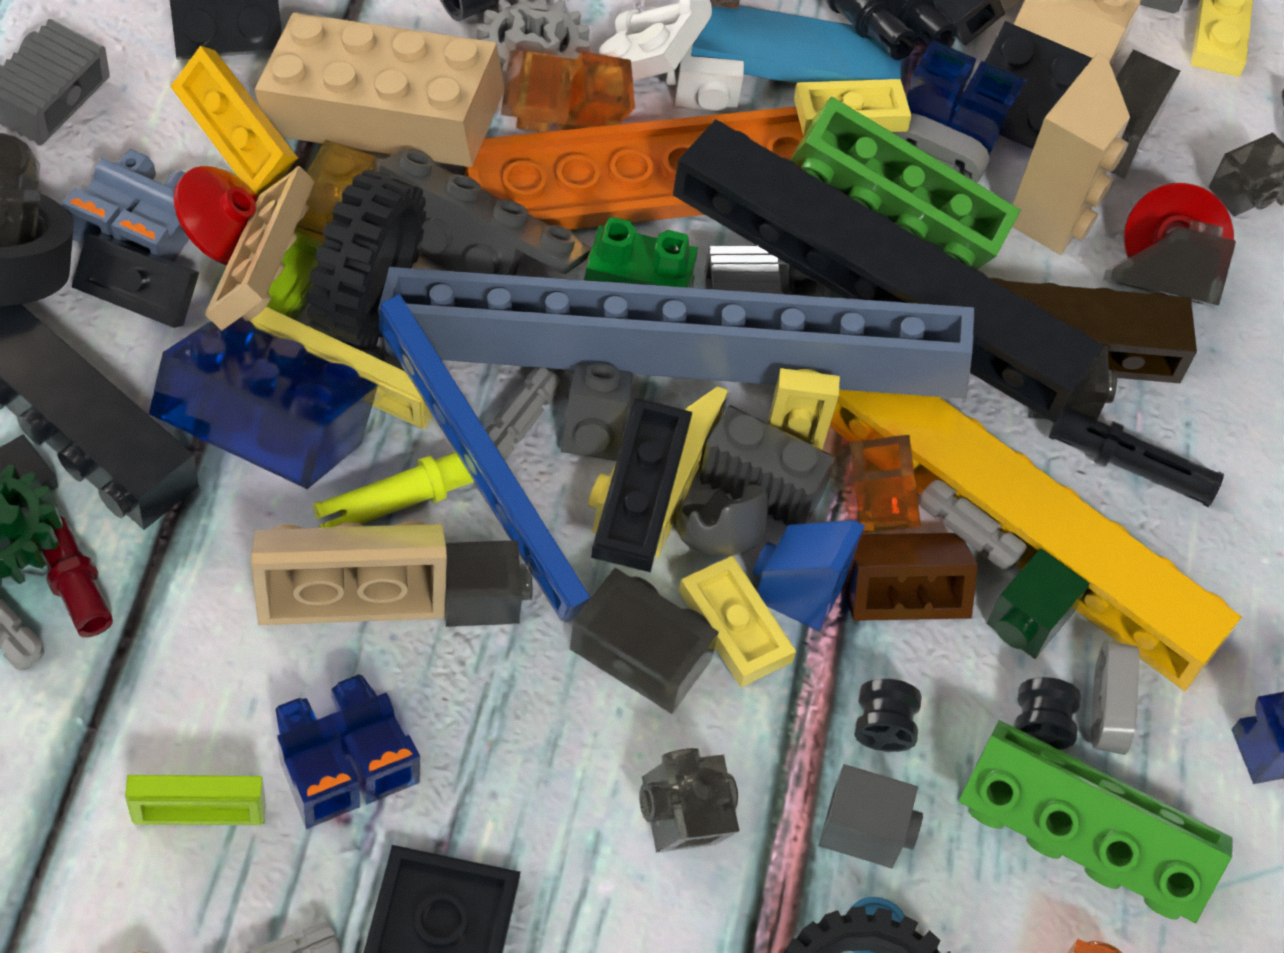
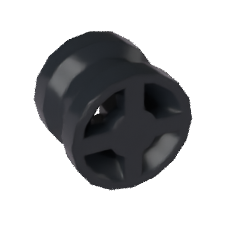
(1048, 711)
(888, 715)

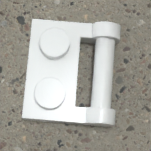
(657, 37)

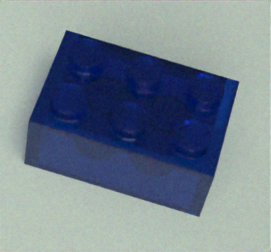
(263, 400)

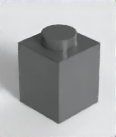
(871, 817)

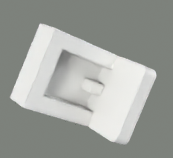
(707, 83)

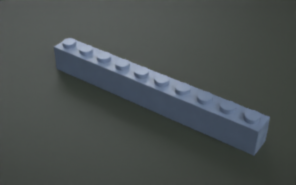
(688, 331)

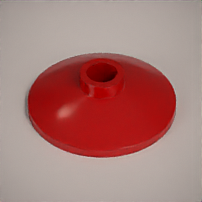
(1173, 207)
(213, 209)

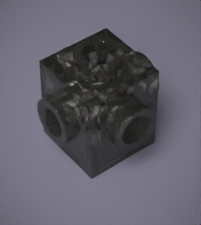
(689, 801)

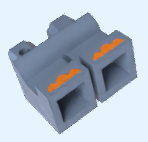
(129, 206)

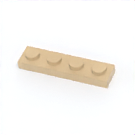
(260, 250)

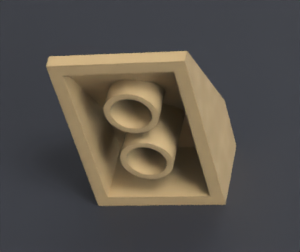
(1081, 24)

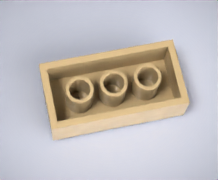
(381, 88)

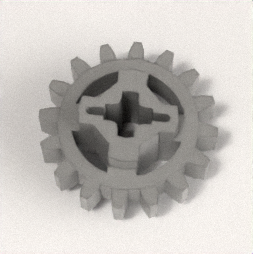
(534, 29)

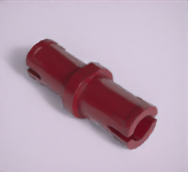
(74, 580)

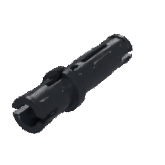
(1137, 456)

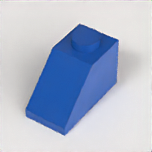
(808, 569)

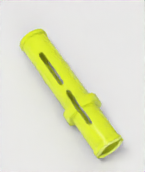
(402, 490)

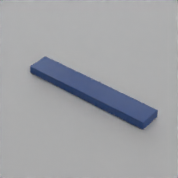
(482, 459)

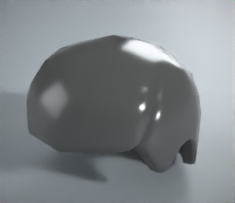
(725, 525)

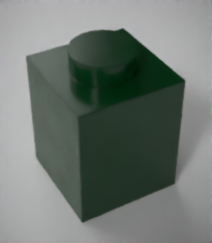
(1037, 603)

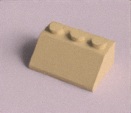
(1072, 159)
(349, 573)

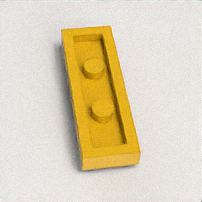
(233, 121)

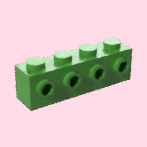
(905, 184)
(1097, 822)

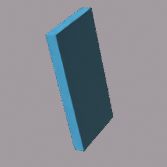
(793, 47)

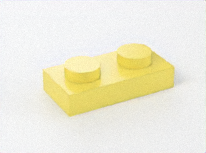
(1222, 35)
(876, 99)
(804, 404)
(748, 633)

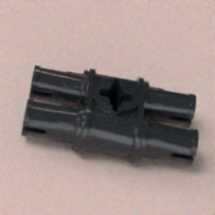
(896, 23)

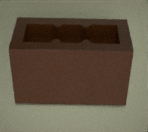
(911, 577)

